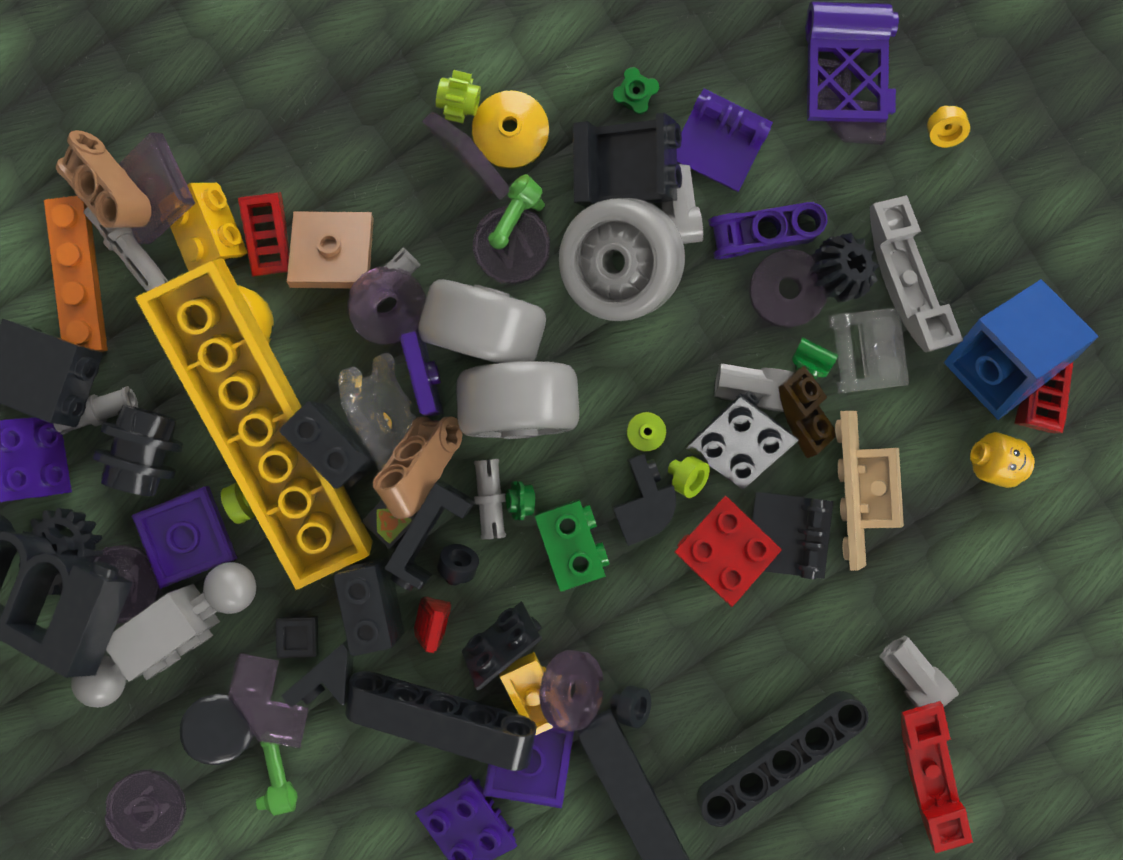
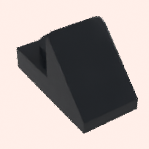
(332, 672)

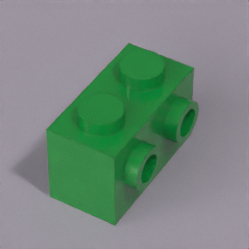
(571, 544)

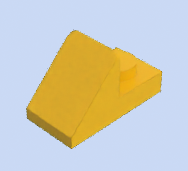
(523, 685)

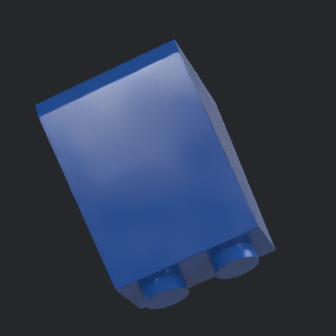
(1019, 348)

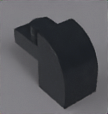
(652, 510)

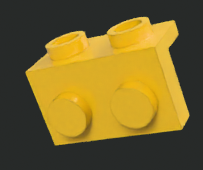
(207, 228)

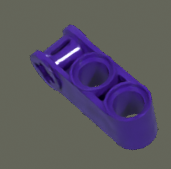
(745, 235)

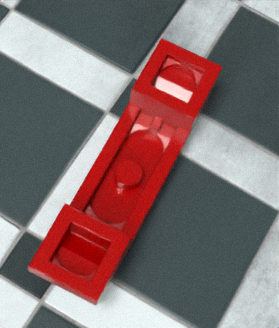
(932, 776)

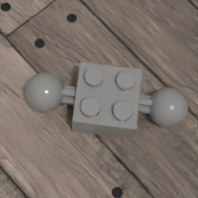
(164, 630)

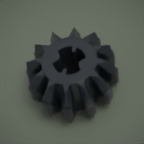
(844, 268)

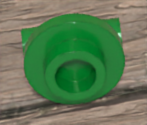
(814, 357)

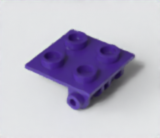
(722, 139)
(32, 460)
(467, 825)

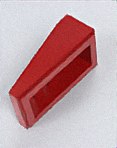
(251, 235)
(1057, 408)
(431, 622)

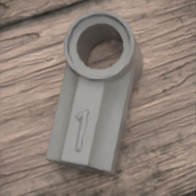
(684, 212)
(762, 383)
(921, 680)

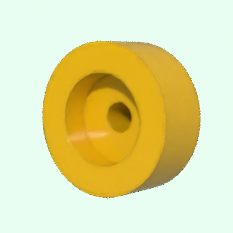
(948, 126)

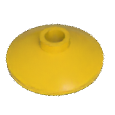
(516, 147)

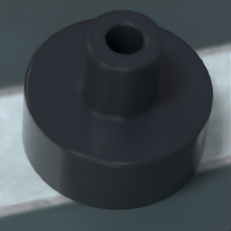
(457, 564)
(632, 706)

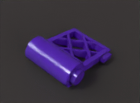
(856, 29)

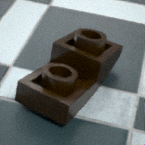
(800, 402)

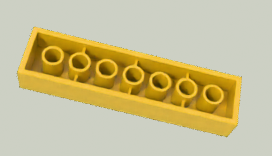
(244, 405)

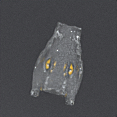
(376, 407)

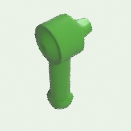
(524, 195)
(281, 795)

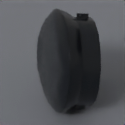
(214, 730)

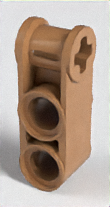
(103, 183)
(417, 464)

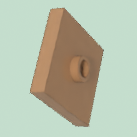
(329, 249)

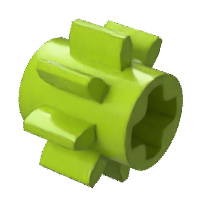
(458, 96)

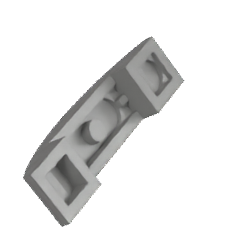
(906, 277)

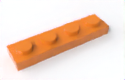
(75, 273)

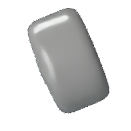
(651, 254)
(481, 322)
(517, 400)

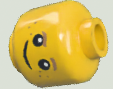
(1002, 460)

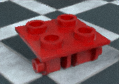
(727, 551)

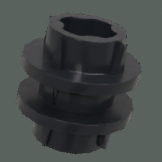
(138, 451)

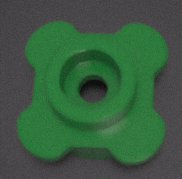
(632, 101)
(520, 500)

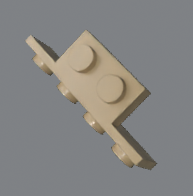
(871, 489)

